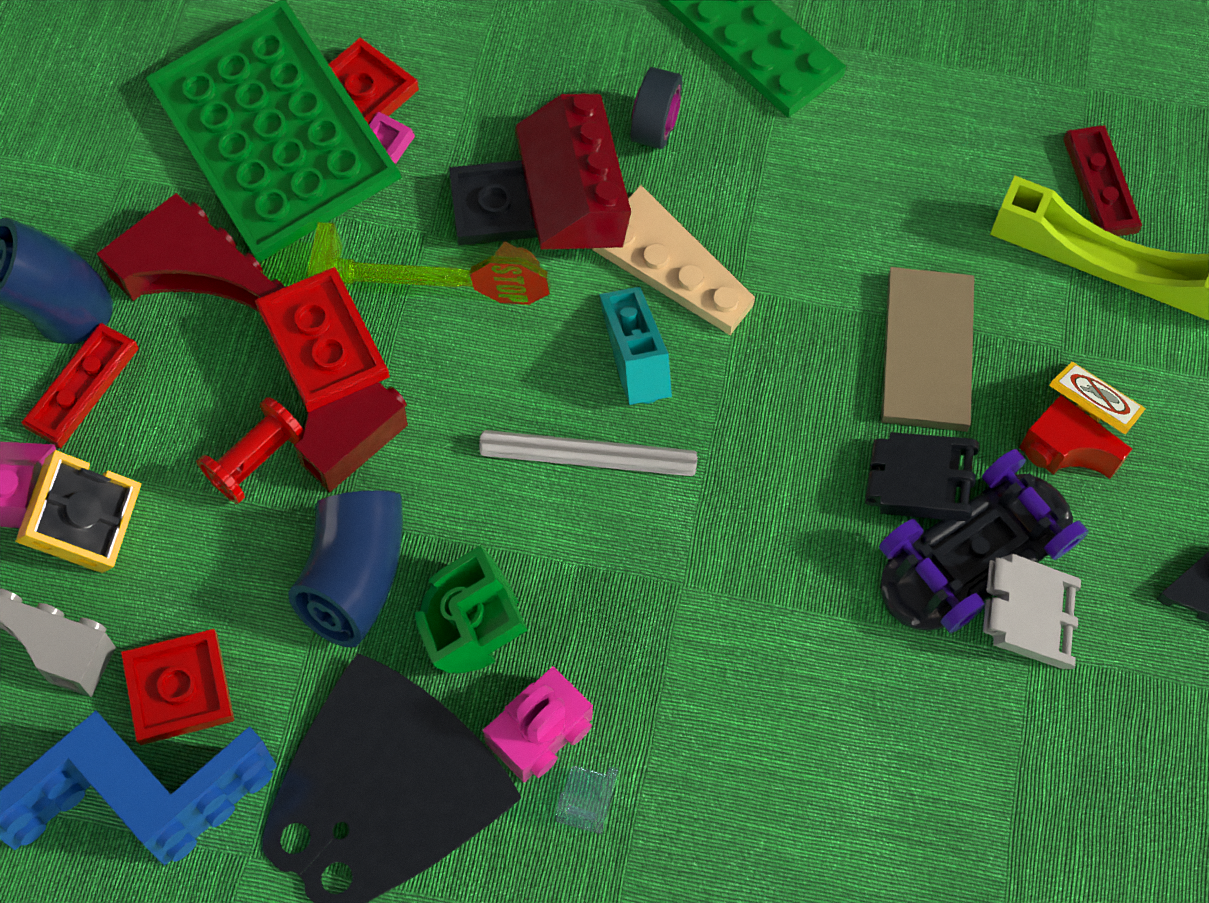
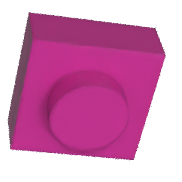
(392, 135)

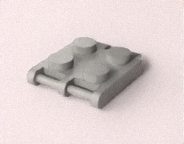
(1029, 610)

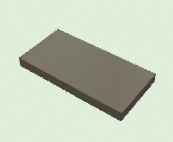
(928, 349)

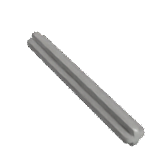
(588, 453)

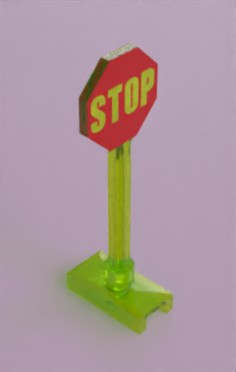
(497, 277)

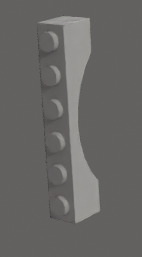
(61, 649)

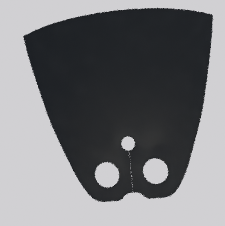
(396, 774)

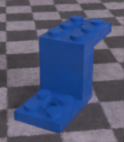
(160, 820)

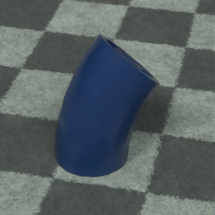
(50, 284)
(349, 564)

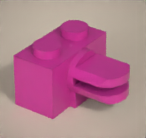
(539, 725)

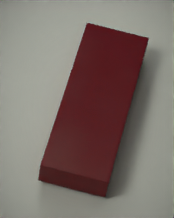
(1102, 180)

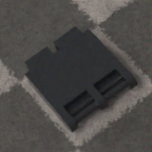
(920, 476)

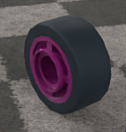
(656, 107)

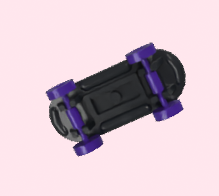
(942, 572)

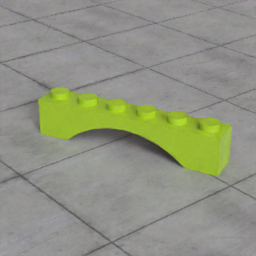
(1046, 225)

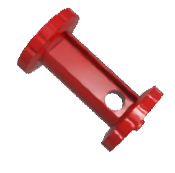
(251, 450)

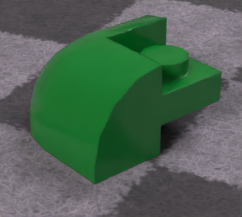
(468, 614)

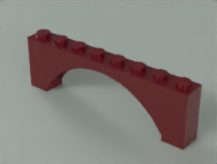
(183, 253)

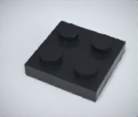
(491, 203)

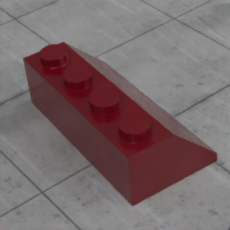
(573, 174)

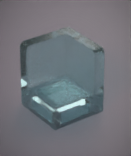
(587, 799)

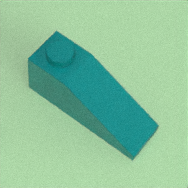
(636, 346)

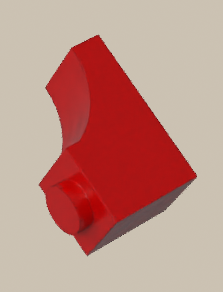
(1073, 439)

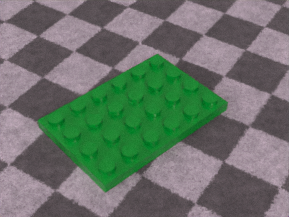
(273, 129)

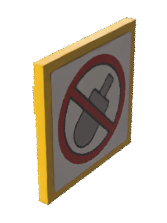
(1097, 398)

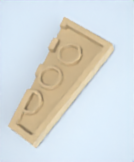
(677, 265)

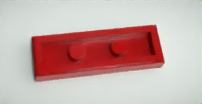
(80, 385)

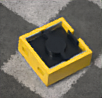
(78, 512)

